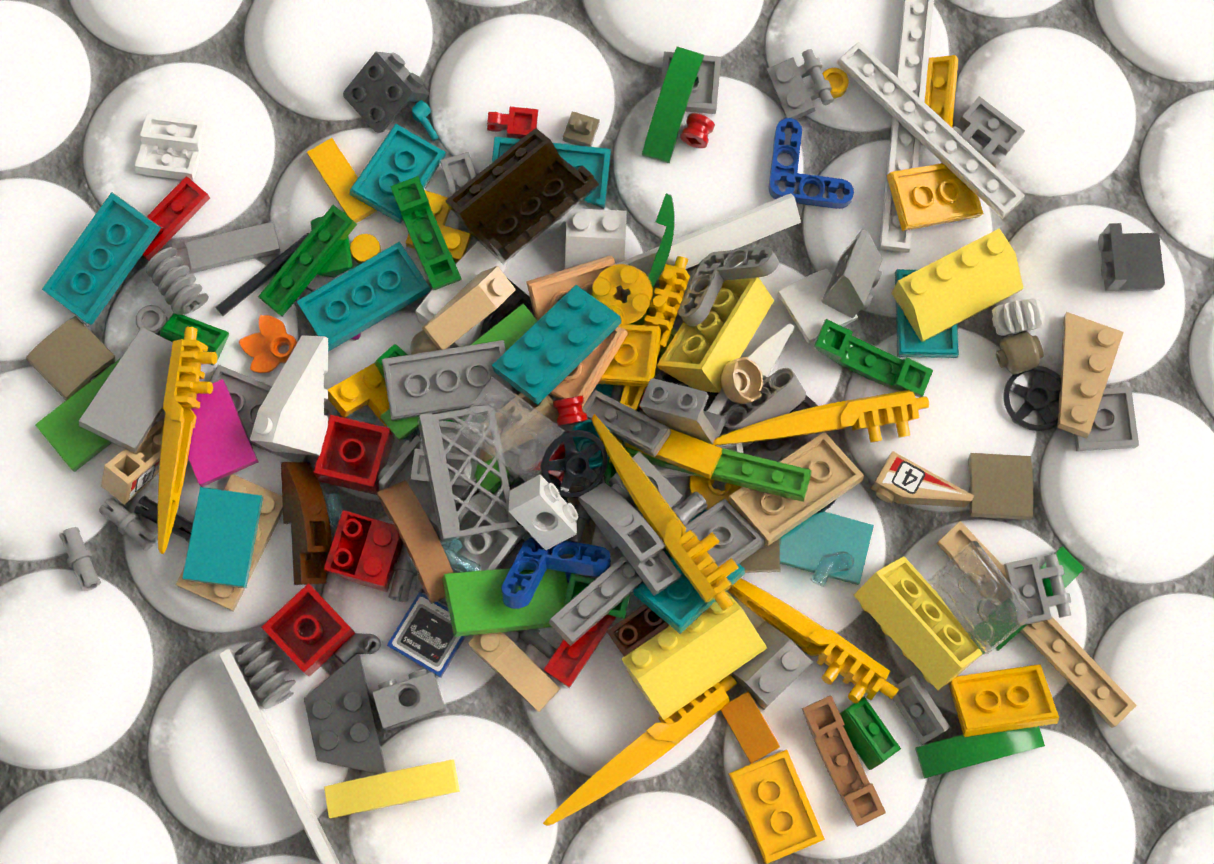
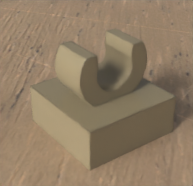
(581, 129)

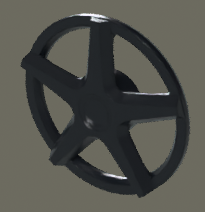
(1035, 398)
(575, 462)

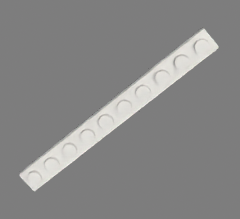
(904, 147)

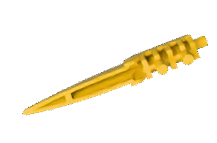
(662, 314)
(858, 413)
(179, 422)
(683, 546)
(816, 640)
(646, 749)

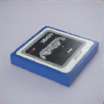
(426, 636)

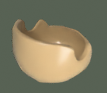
(742, 380)

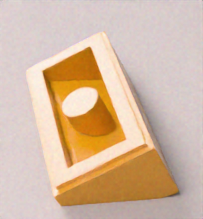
(749, 727)

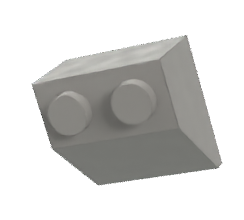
(854, 276)
(773, 668)

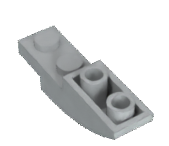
(633, 536)

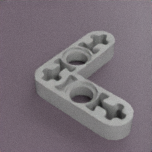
(720, 267)

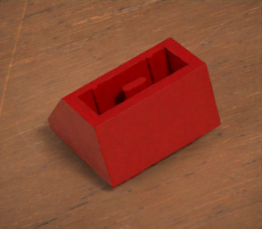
(364, 551)

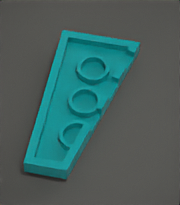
(592, 158)

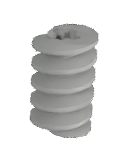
(173, 282)
(265, 672)

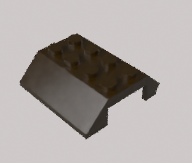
(520, 195)

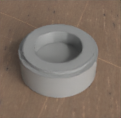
(151, 318)

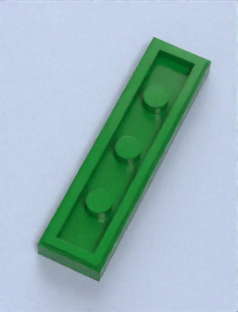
(307, 260)

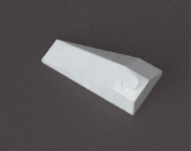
(469, 266)
(294, 407)

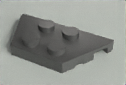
(344, 720)

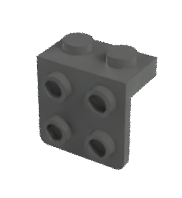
(383, 90)
(1130, 260)

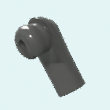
(358, 644)

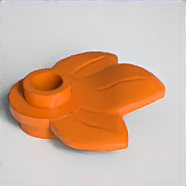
(265, 344)

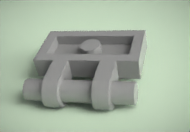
(792, 90)
(992, 127)
(1028, 583)

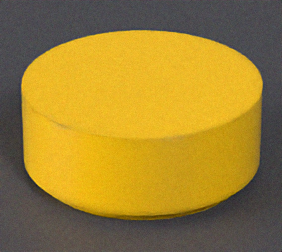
(838, 80)
(364, 247)

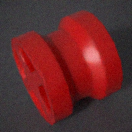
(697, 130)
(570, 410)

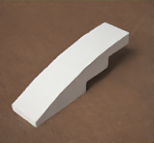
(765, 357)

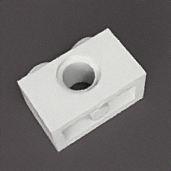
(543, 512)

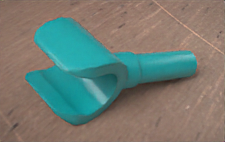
(419, 113)

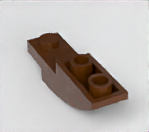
(309, 520)
(636, 629)

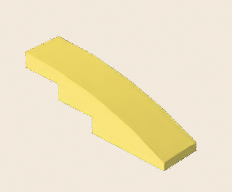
(391, 789)

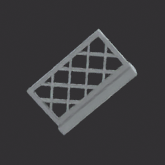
(441, 486)

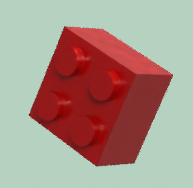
(353, 454)
(308, 630)

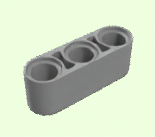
(780, 395)

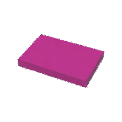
(219, 438)

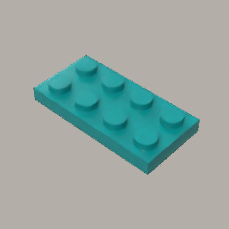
(101, 258)
(364, 296)
(556, 344)

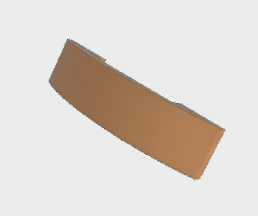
(418, 537)
(842, 761)

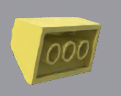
(959, 285)
(702, 351)
(918, 622)
(680, 667)

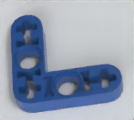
(790, 176)
(534, 557)

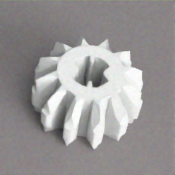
(1018, 316)

